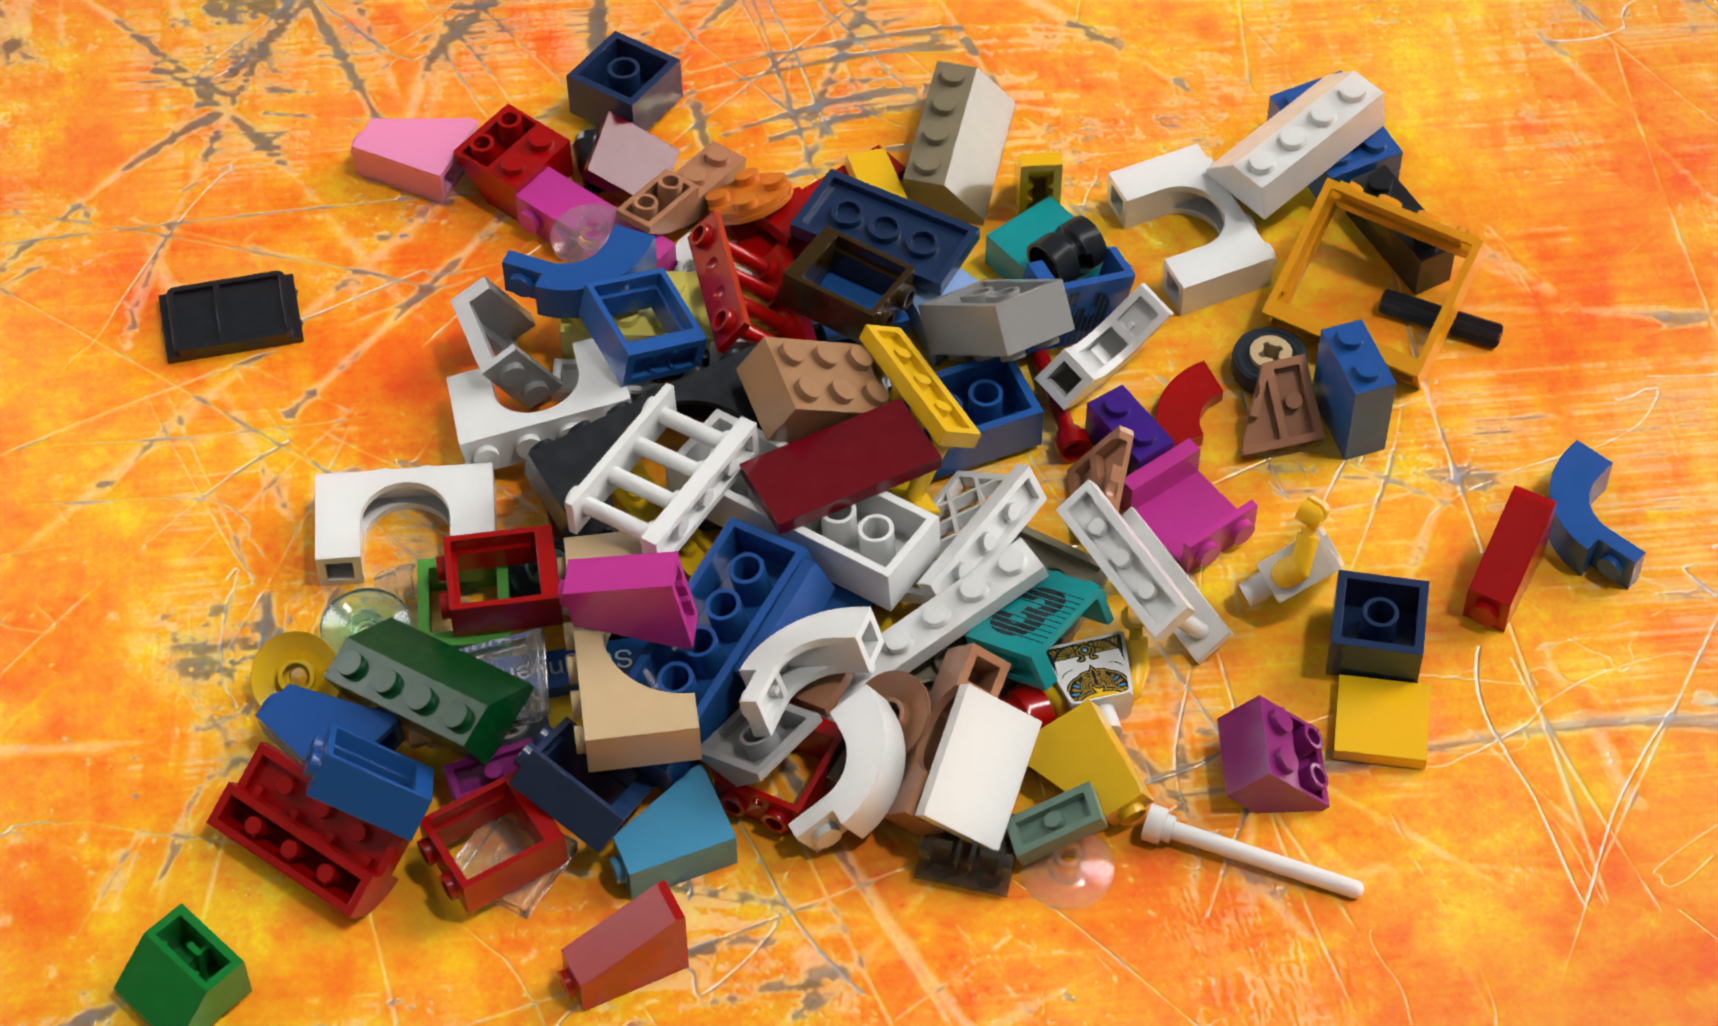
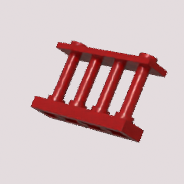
(723, 287)

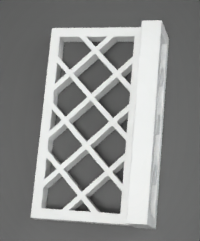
(987, 526)

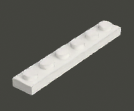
(954, 612)

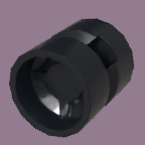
(1070, 251)

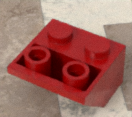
(510, 154)

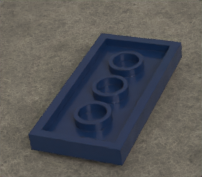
(891, 224)

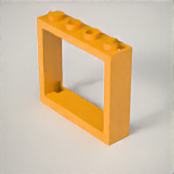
(1389, 213)

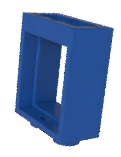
(649, 357)
(368, 781)

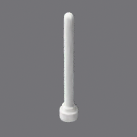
(1164, 826)

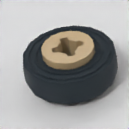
(1259, 347)

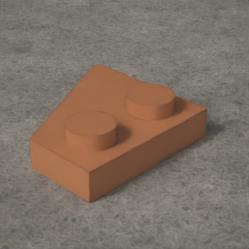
(1282, 408)
(1105, 465)

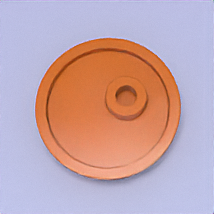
(750, 196)

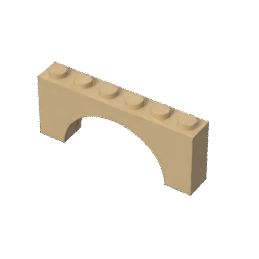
(621, 718)

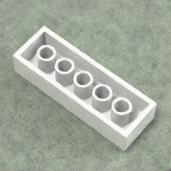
(866, 548)

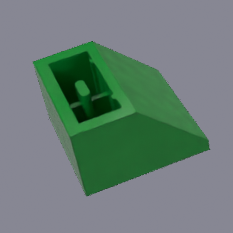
(182, 974)

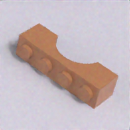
(960, 666)

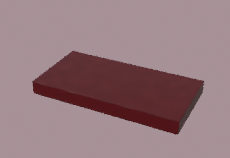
(840, 466)

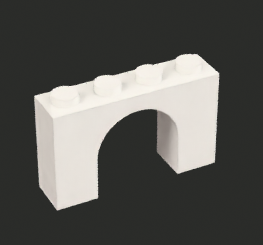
(1179, 185)
(503, 436)
(354, 501)

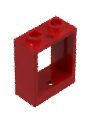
(498, 550)
(823, 743)
(474, 812)

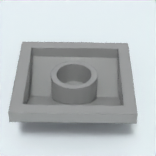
(749, 759)

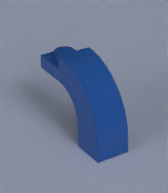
(561, 286)
(1576, 531)

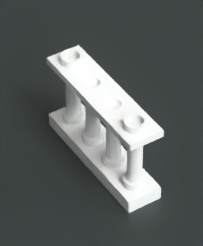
(682, 508)
(1144, 572)

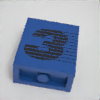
(1089, 298)

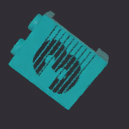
(1035, 621)

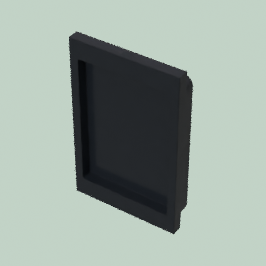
(230, 316)

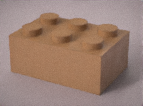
(809, 385)

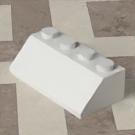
(1301, 142)

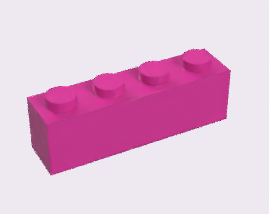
(553, 194)

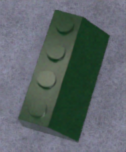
(430, 687)

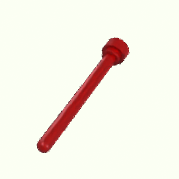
(1070, 440)

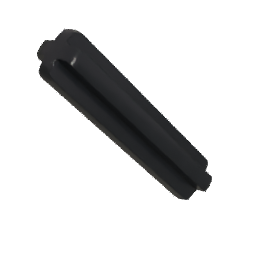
(1425, 313)

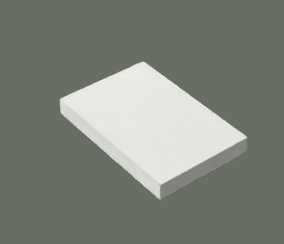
(978, 767)

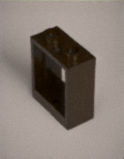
(857, 261)

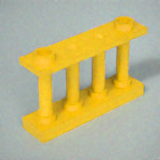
(928, 401)

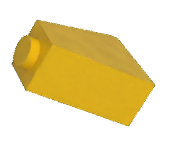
(1086, 749)

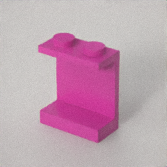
(1186, 508)

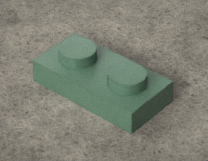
(1056, 823)

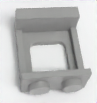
(495, 322)

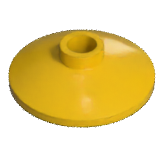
(284, 653)

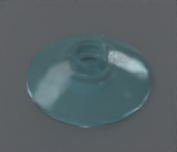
(359, 611)

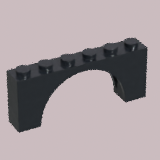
(565, 462)

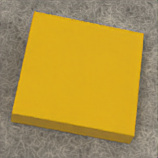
(1382, 722)

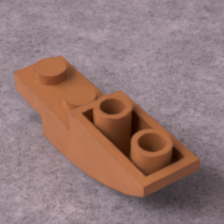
(679, 197)

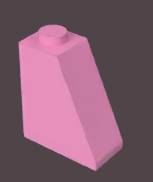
(413, 153)

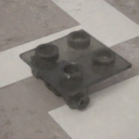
(965, 865)

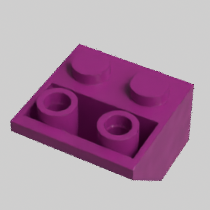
(1272, 759)

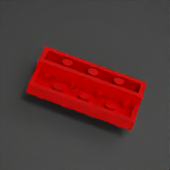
(306, 839)

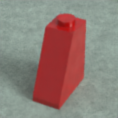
(1510, 559)
(626, 949)

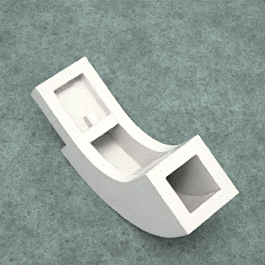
(1105, 350)
(801, 653)
(870, 774)

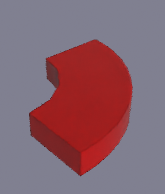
(1186, 402)

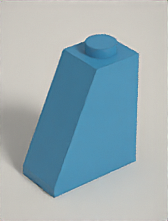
(675, 837)

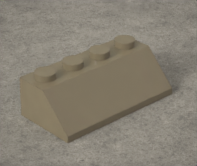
(959, 143)

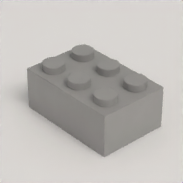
(997, 318)

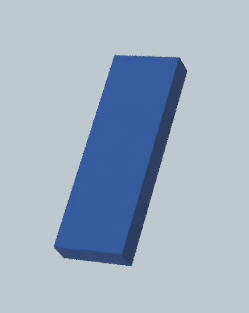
(802, 597)

